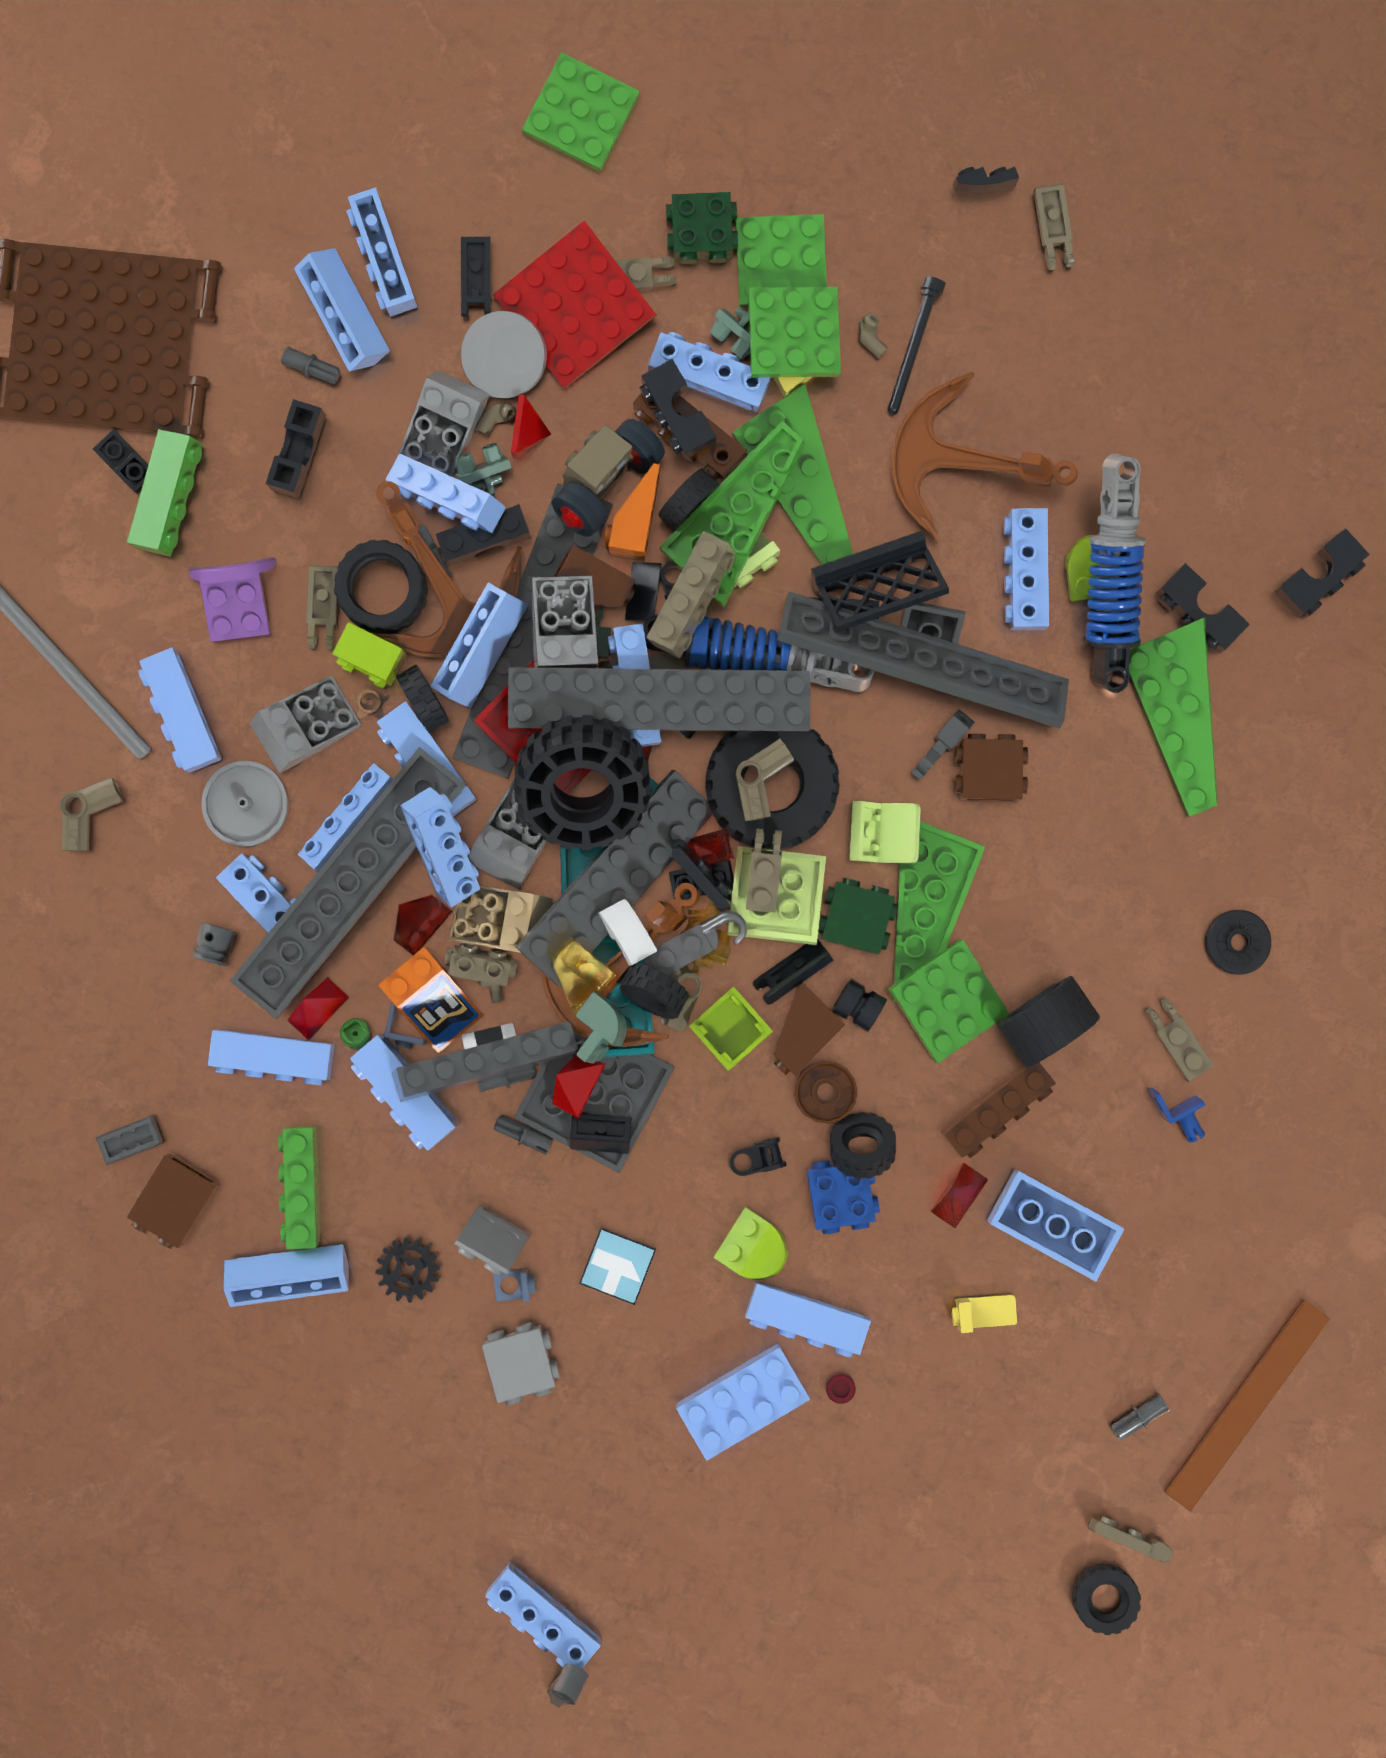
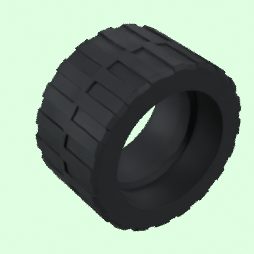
(364, 555)
(1049, 1021)

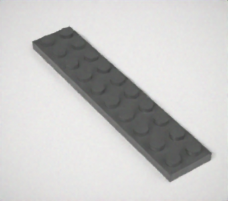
(548, 551)
(926, 661)
(662, 698)
(341, 889)

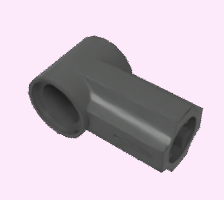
(567, 1686)

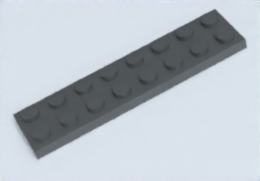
(618, 873)

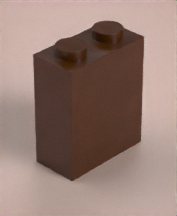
(172, 1202)

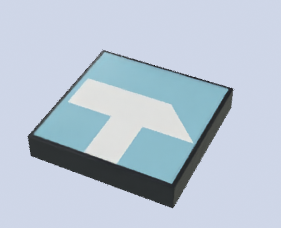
(617, 1266)

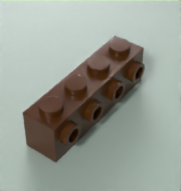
(718, 459)
(997, 1108)

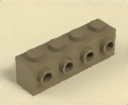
(691, 594)

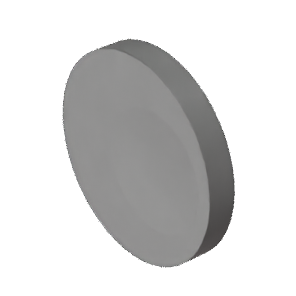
(503, 354)
(245, 803)

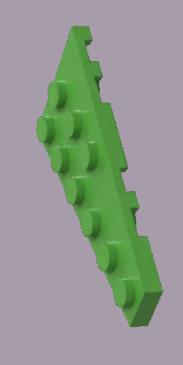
(809, 490)
(739, 505)
(1177, 699)
(932, 896)

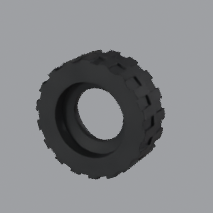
(687, 498)
(422, 698)
(654, 991)
(863, 1126)
(1129, 1605)

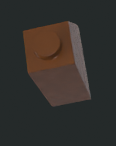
(610, 585)
(805, 1031)

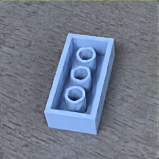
(424, 1116)
(1055, 1225)
(742, 1401)

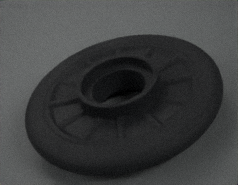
(1220, 945)

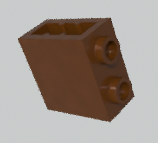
(991, 768)

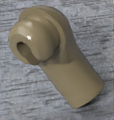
(868, 335)
(495, 414)

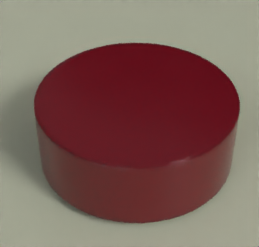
(840, 1388)

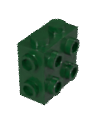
(702, 227)
(857, 916)

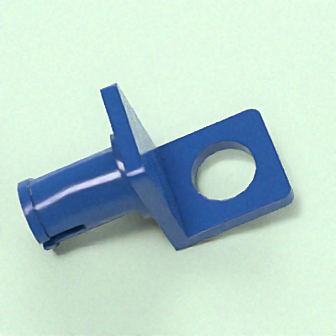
(1182, 1113)

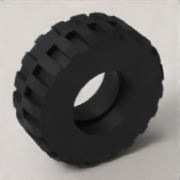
(588, 745)
(800, 819)

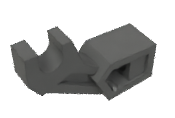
(946, 739)

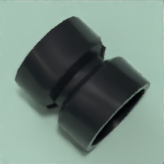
(859, 1005)

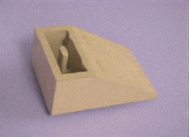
(497, 917)

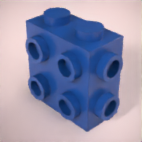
(840, 1199)

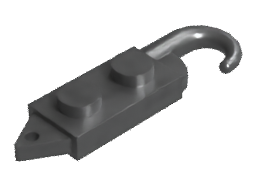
(694, 943)

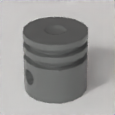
(213, 943)

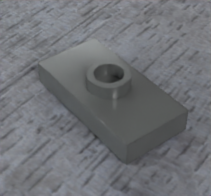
(129, 1140)

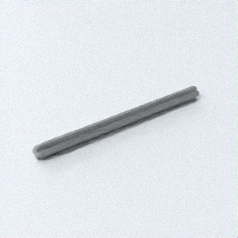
(72, 676)

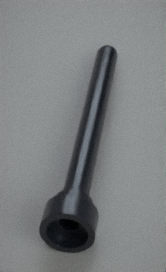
(931, 290)

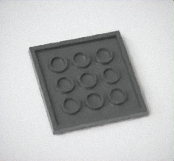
(624, 1089)

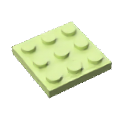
(797, 899)

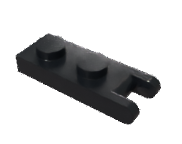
(475, 273)
(701, 874)
(792, 971)

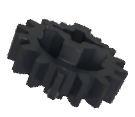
(396, 1275)

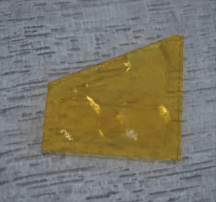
(580, 973)

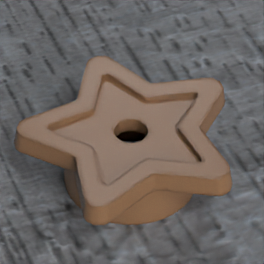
(369, 694)

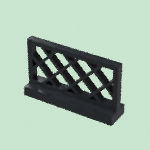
(871, 565)

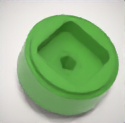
(355, 1034)

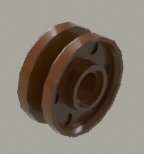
(844, 1092)

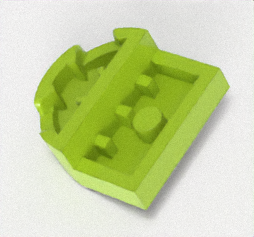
(1077, 565)
(753, 1247)

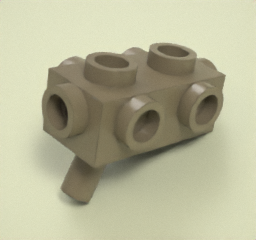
(487, 967)

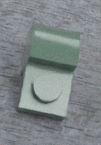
(608, 1027)

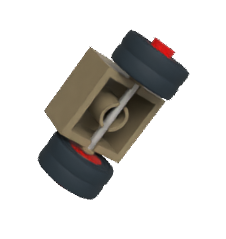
(598, 468)

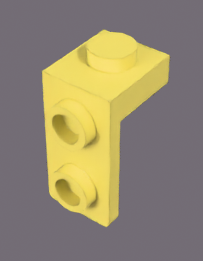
(984, 1312)

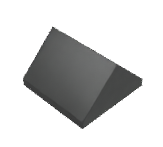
(934, 621)

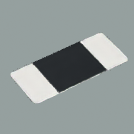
(488, 1035)

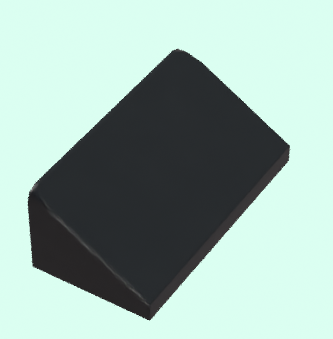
(646, 593)
(601, 1133)

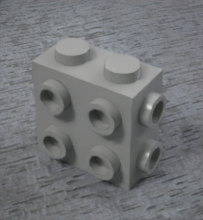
(520, 1363)

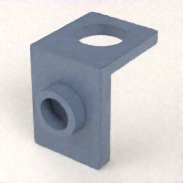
(400, 1039)
(526, 1285)

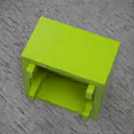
(369, 655)
(730, 1028)

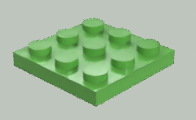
(580, 112)
(780, 252)
(794, 332)
(948, 1001)

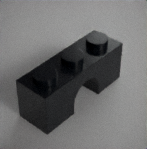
(688, 433)
(301, 437)
(463, 543)
(1342, 557)
(1181, 595)

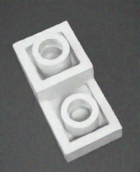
(627, 931)

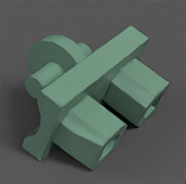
(726, 323)
(495, 463)

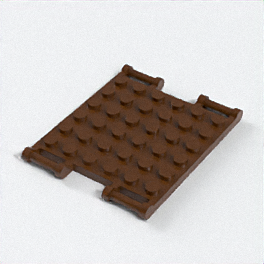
(103, 337)

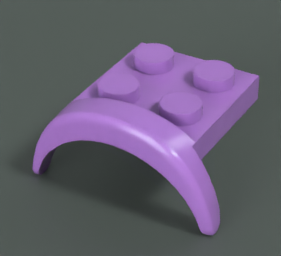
(234, 599)

